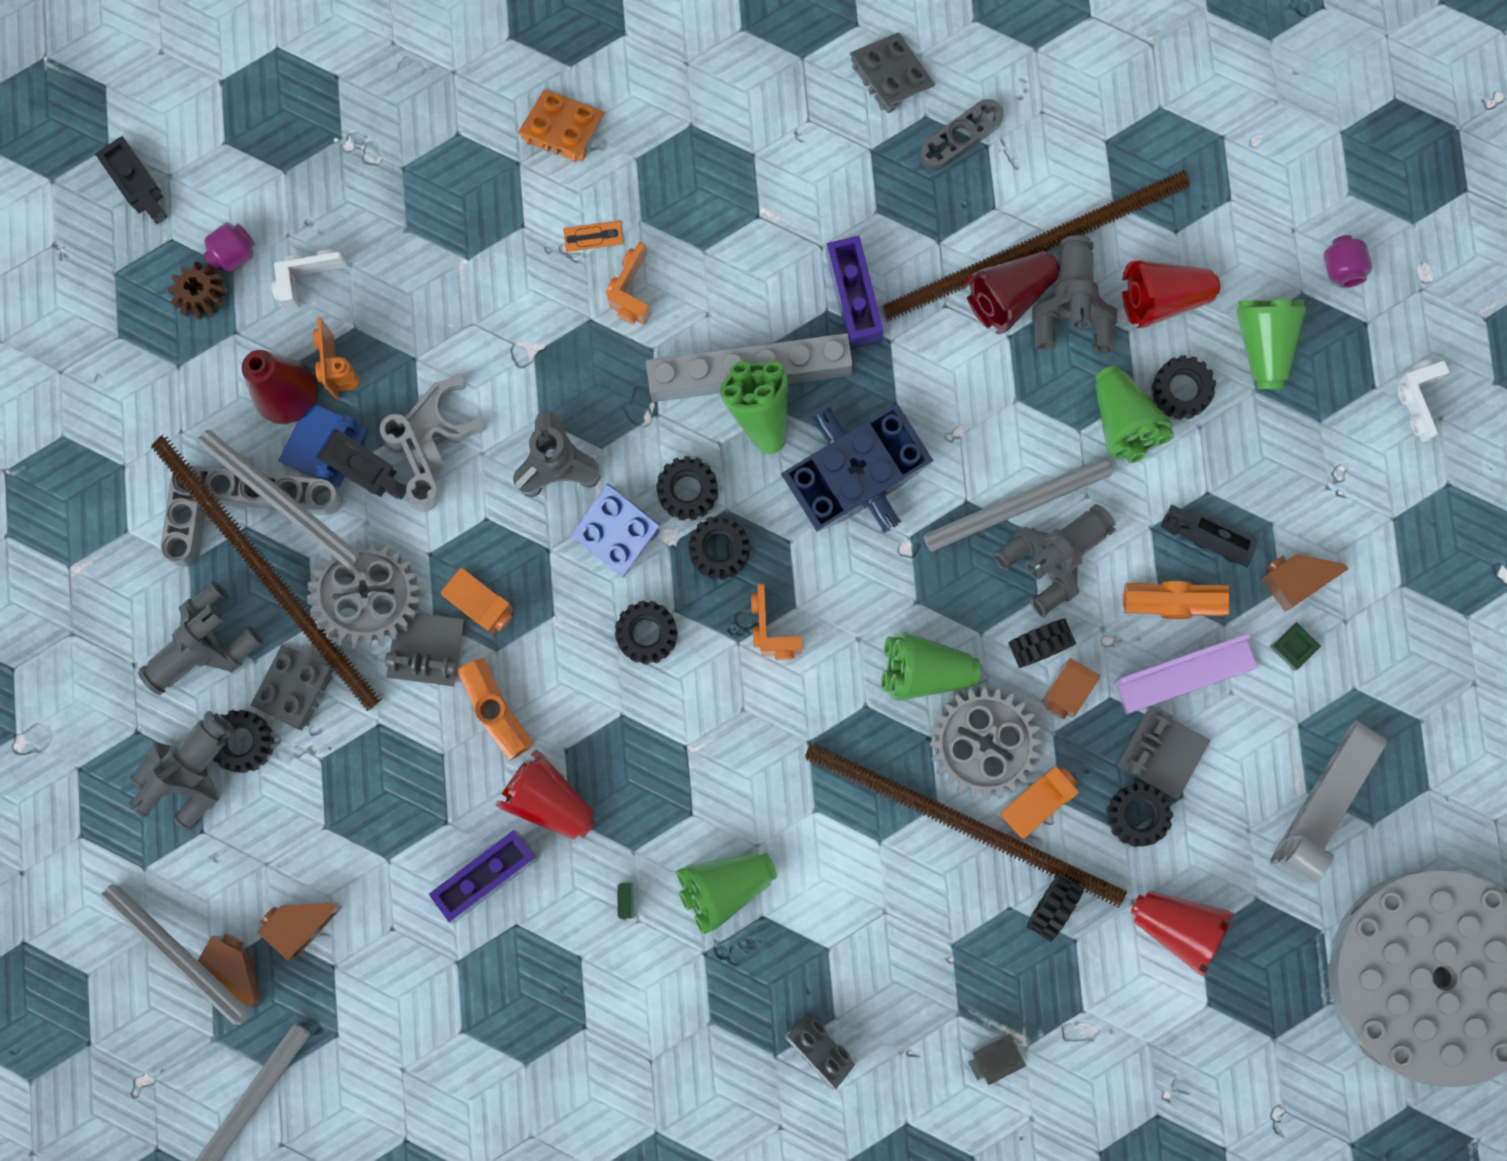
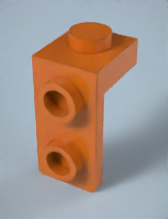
(628, 307)
(478, 602)
(782, 647)
(1040, 801)

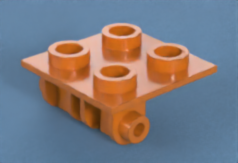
(560, 124)
(332, 371)

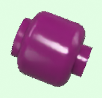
(228, 247)
(1347, 261)

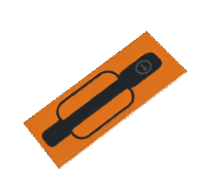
(593, 236)

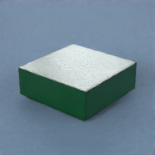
(1295, 646)
(625, 900)

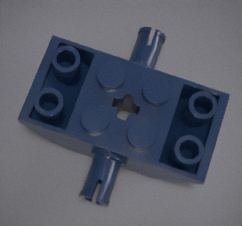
(889, 458)

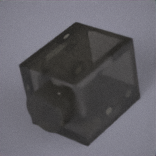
(996, 1059)

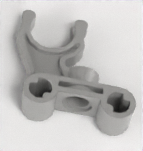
(417, 442)

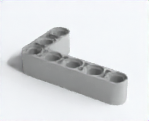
(237, 495)
(1302, 847)

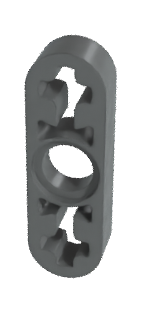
(985, 127)

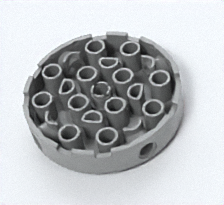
(1386, 983)

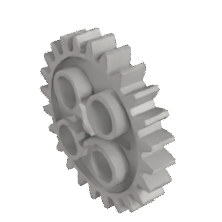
(366, 623)
(999, 715)

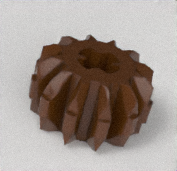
(189, 282)

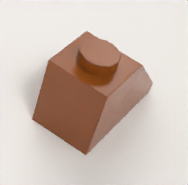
(1299, 578)
(1070, 689)
(295, 926)
(232, 967)

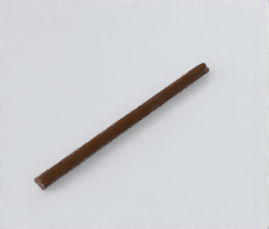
(1041, 242)
(265, 573)
(965, 823)

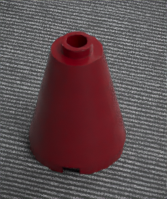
(1010, 289)
(279, 386)

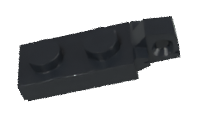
(132, 178)
(360, 465)
(1210, 534)

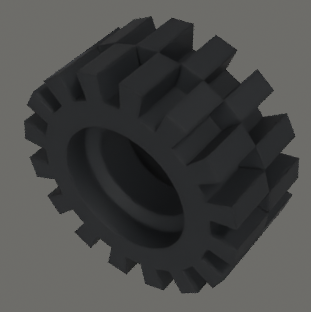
(677, 470)
(709, 529)
(638, 613)
(1042, 643)
(260, 748)
(1160, 809)
(1055, 907)

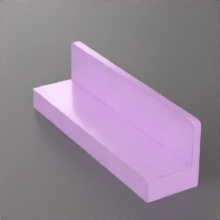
(1186, 674)

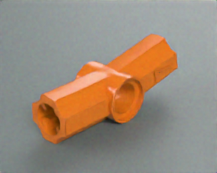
(1176, 599)
(505, 727)

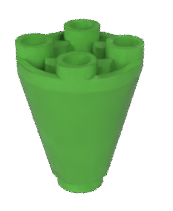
(1271, 338)
(758, 402)
(1129, 416)
(925, 667)
(723, 887)

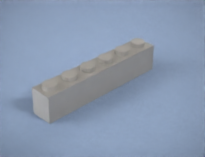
(705, 372)

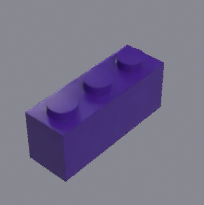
(854, 292)
(483, 876)

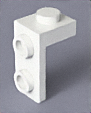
(285, 287)
(1410, 394)

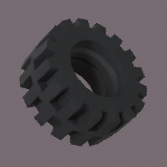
(1194, 370)

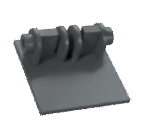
(890, 71)
(426, 650)
(292, 687)
(1163, 752)
(821, 1053)

